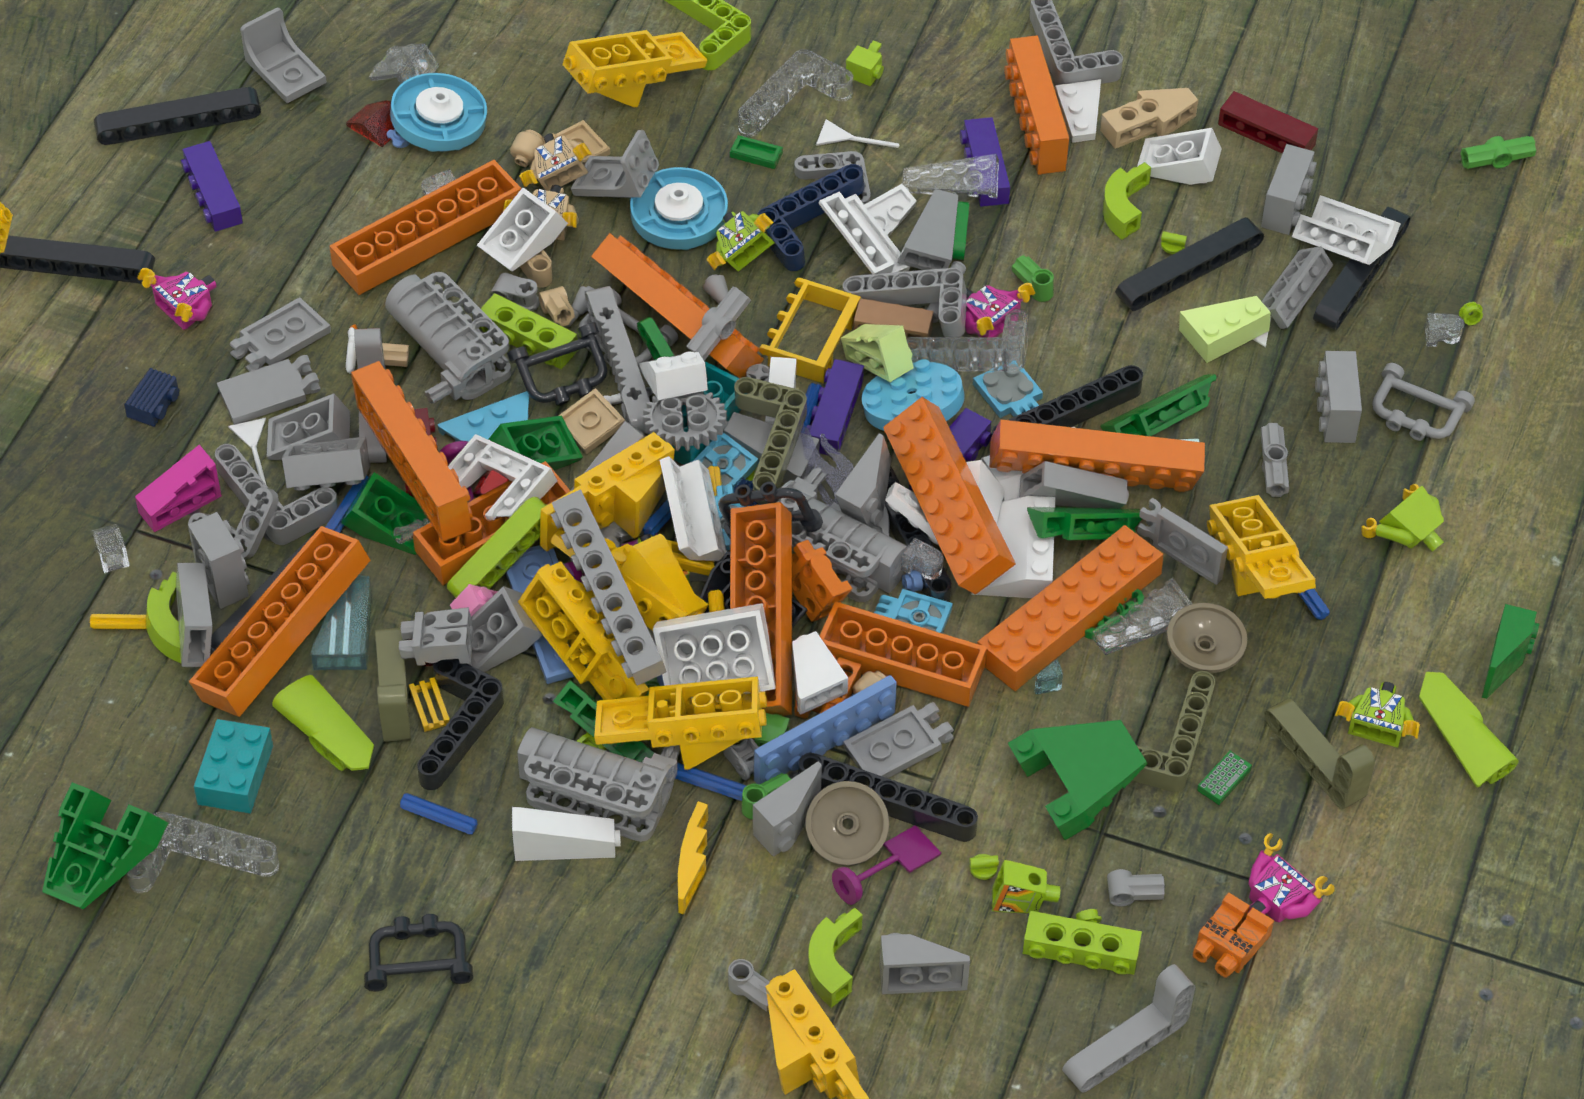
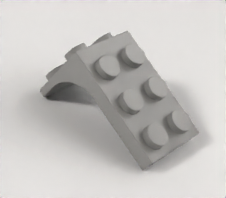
(277, 58)
(619, 175)

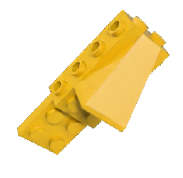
(628, 61)
(619, 489)
(1259, 549)
(652, 579)
(568, 618)
(697, 724)
(808, 1042)

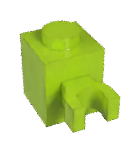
(866, 63)

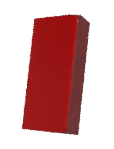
(488, 482)

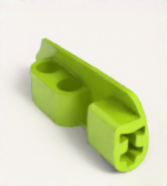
(325, 723)
(1463, 728)

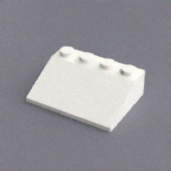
(1030, 553)
(716, 647)

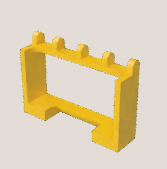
(824, 296)

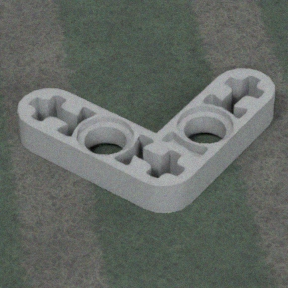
(839, 159)
(243, 532)

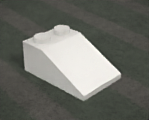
(1183, 156)
(522, 231)
(675, 375)

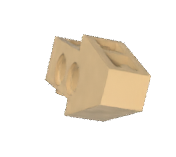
(1151, 113)

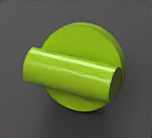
(1173, 242)
(984, 866)

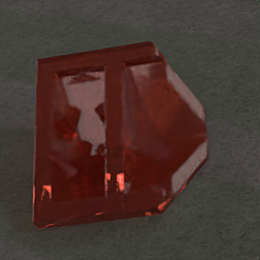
(373, 122)

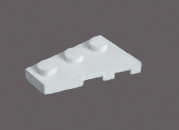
(1079, 108)
(891, 208)
(905, 502)

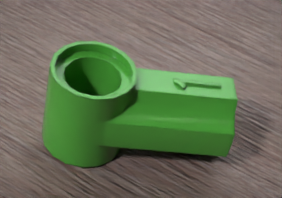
(1041, 279)
(756, 792)

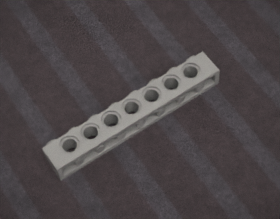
(648, 662)

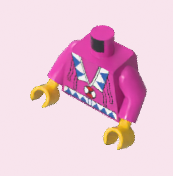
(180, 296)
(989, 307)
(1281, 889)

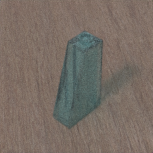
(345, 630)

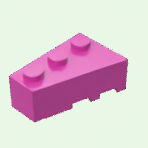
(179, 490)

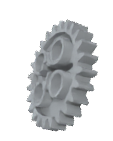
(704, 419)

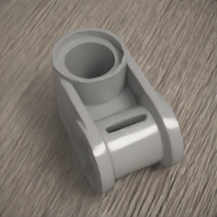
(517, 290)
(742, 757)

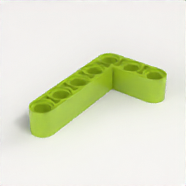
(729, 25)
(501, 549)

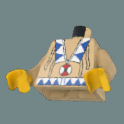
(556, 162)
(559, 202)

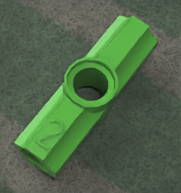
(1498, 152)

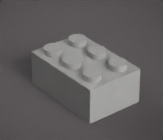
(1288, 189)
(1339, 396)
(326, 463)
(222, 557)

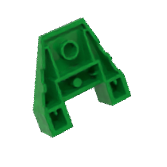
(1091, 763)
(91, 855)

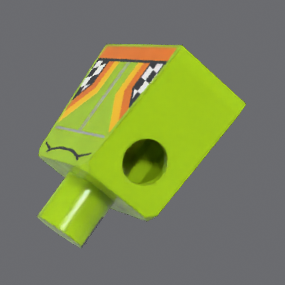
(1022, 888)

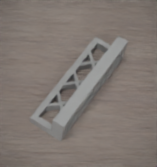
(1297, 285)

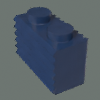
(152, 397)

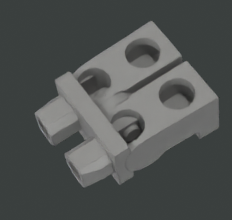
(438, 636)

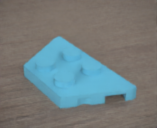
(487, 419)

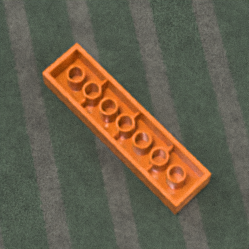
(423, 227)
(672, 300)
(412, 451)
(1119, 455)
(949, 496)
(764, 575)
(1069, 606)
(279, 621)

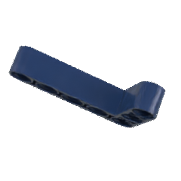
(803, 206)

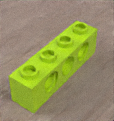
(528, 328)
(1072, 932)

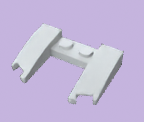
(527, 476)

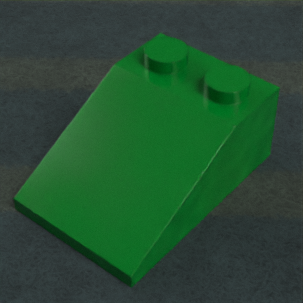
(540, 440)
(381, 509)
(1512, 642)

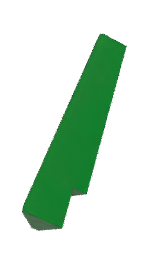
(1164, 410)
(1081, 522)
(583, 710)

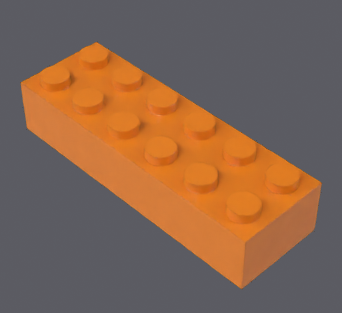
(1037, 105)
(449, 556)
(909, 653)

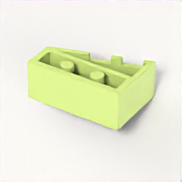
(1224, 326)
(880, 350)

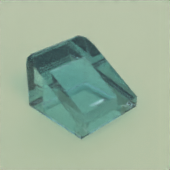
(1049, 679)

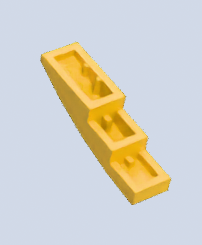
(692, 861)

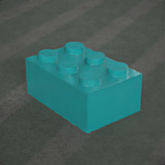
(233, 766)

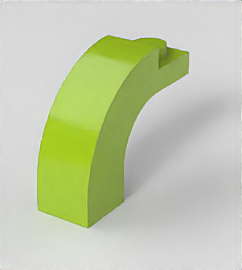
(1118, 211)
(160, 623)
(825, 973)

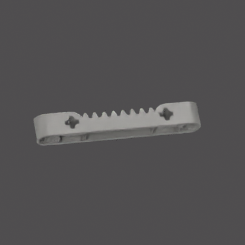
(605, 312)

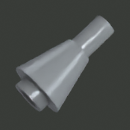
(716, 287)
(579, 304)

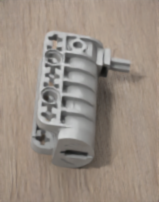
(450, 335)
(851, 546)
(597, 781)

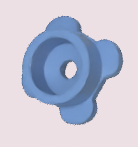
(397, 140)
(912, 581)

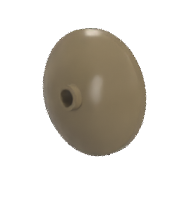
(1209, 627)
(843, 802)

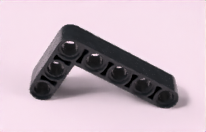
(453, 678)

